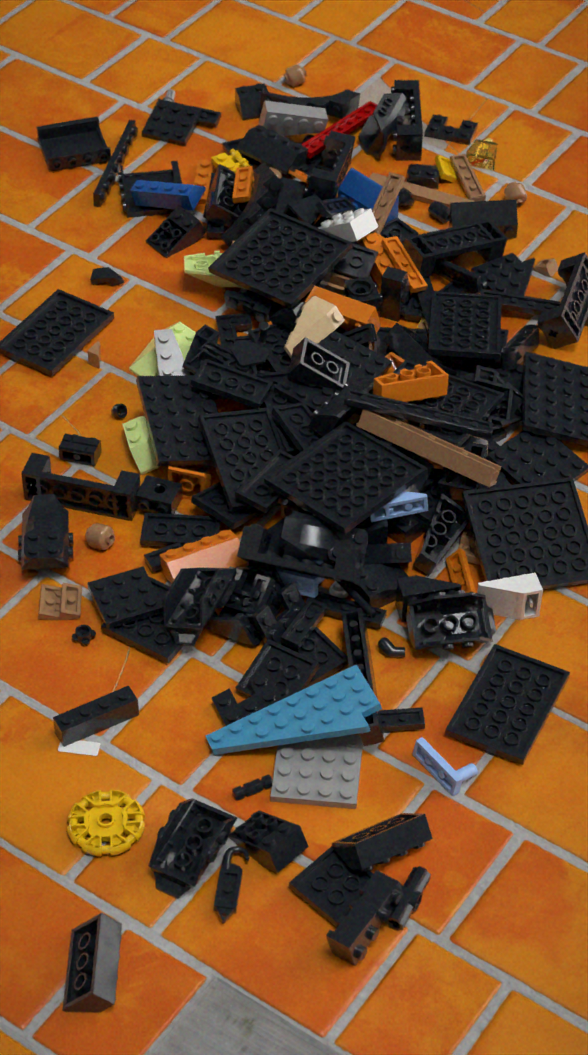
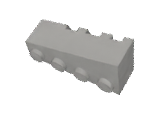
(292, 118)
(168, 354)

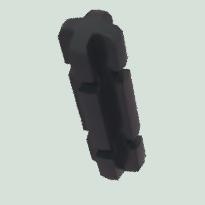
(252, 787)

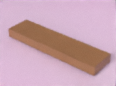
(467, 177)
(387, 199)

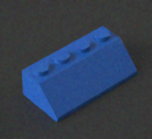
(363, 192)
(166, 194)

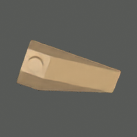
(315, 322)

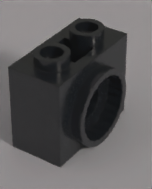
(363, 290)
(159, 495)

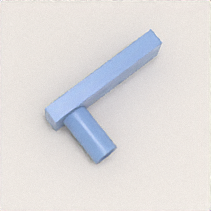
(306, 584)
(440, 769)

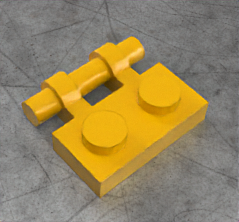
(229, 161)

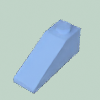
(402, 505)

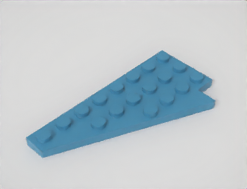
(317, 712)

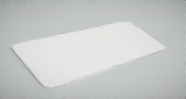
(81, 747)

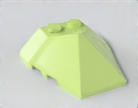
(197, 266)
(146, 362)
(140, 444)

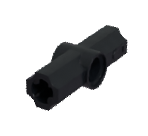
(411, 898)

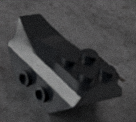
(383, 123)
(45, 535)
(316, 540)
(194, 600)
(450, 621)
(188, 845)

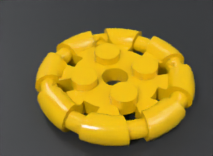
(102, 832)

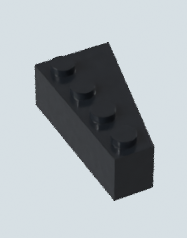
(442, 531)
(364, 918)

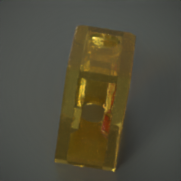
(482, 154)

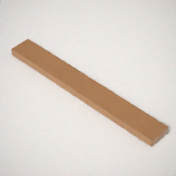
(423, 193)

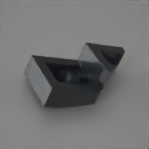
(106, 274)

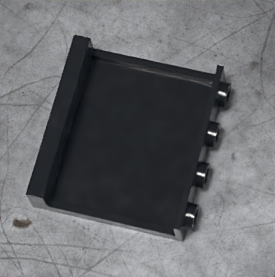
(73, 144)
(127, 181)

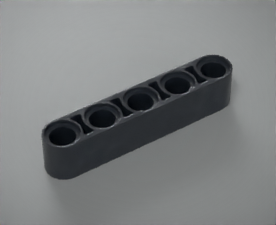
(524, 341)

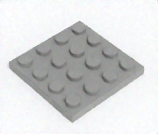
(318, 772)

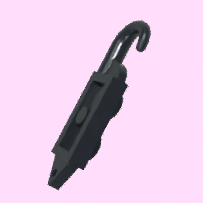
(229, 884)

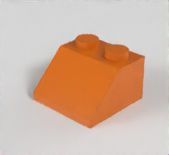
(192, 481)

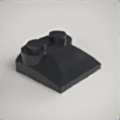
(423, 175)

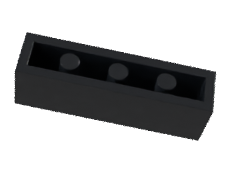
(96, 716)

